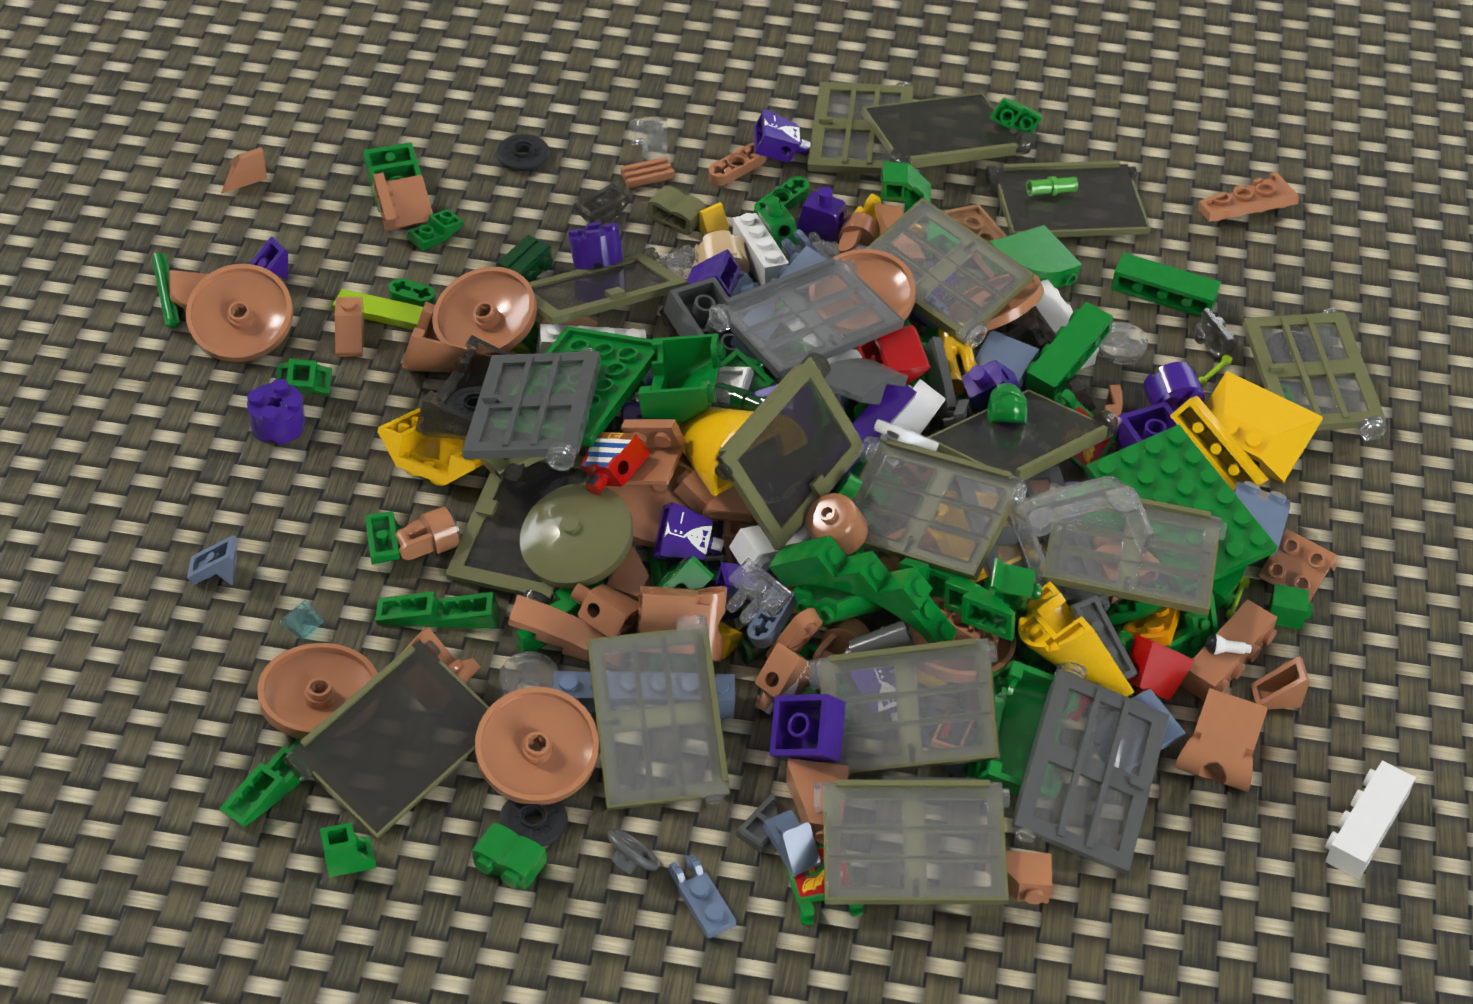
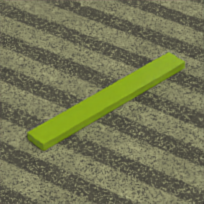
(398, 313)

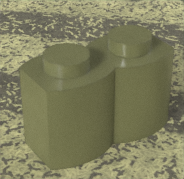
(675, 209)

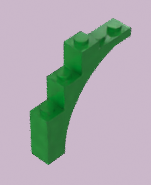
(900, 591)

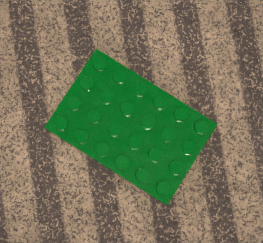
(622, 368)
(1177, 473)

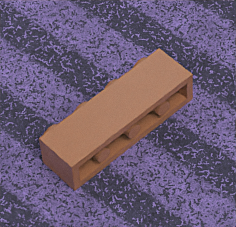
(1247, 625)

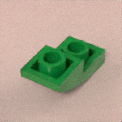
(1016, 116)
(439, 228)
(1129, 610)

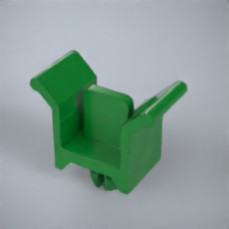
(1013, 584)

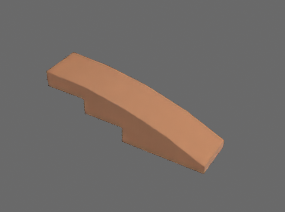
(553, 626)

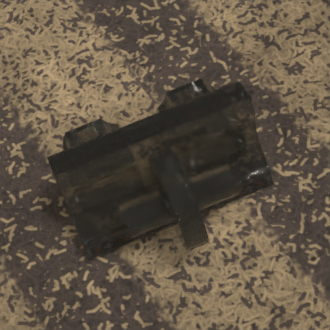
(1212, 332)

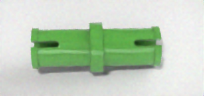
(1052, 186)

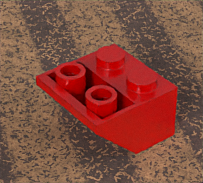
(898, 351)

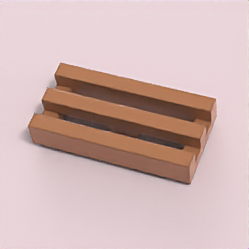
(647, 172)

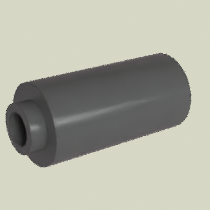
(891, 636)

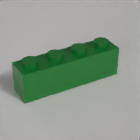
(1165, 285)
(1068, 351)

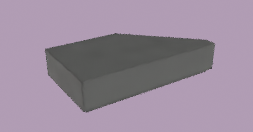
(752, 829)

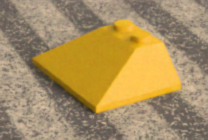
(1263, 424)
(423, 455)

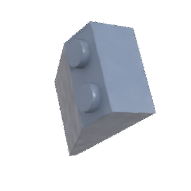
(1267, 508)

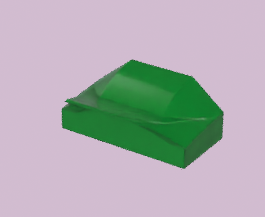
(382, 537)

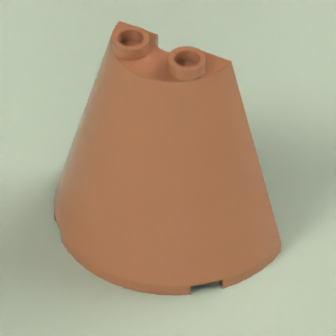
(427, 352)

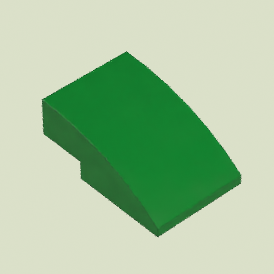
(394, 161)

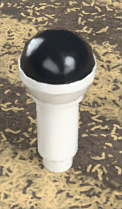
(1216, 644)

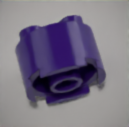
(596, 245)
(1173, 385)
(276, 412)

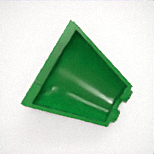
(838, 605)

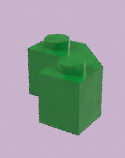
(904, 184)

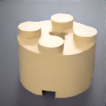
(719, 241)

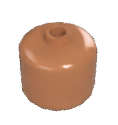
(839, 518)

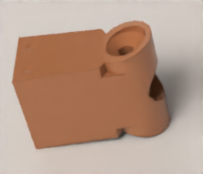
(663, 606)
(1224, 740)

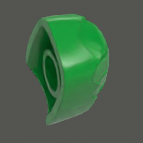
(1007, 404)

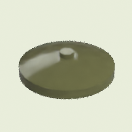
(576, 536)

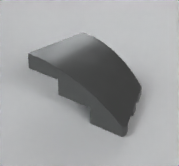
(862, 379)

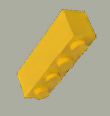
(1217, 444)

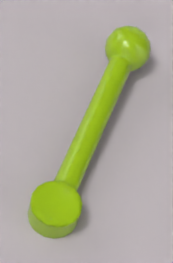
(1226, 360)
(1244, 583)

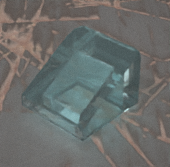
(302, 620)

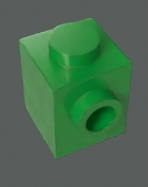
(1290, 606)

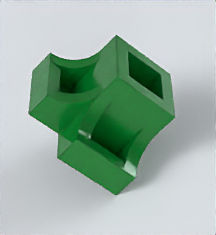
(346, 851)

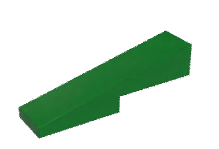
(427, 611)

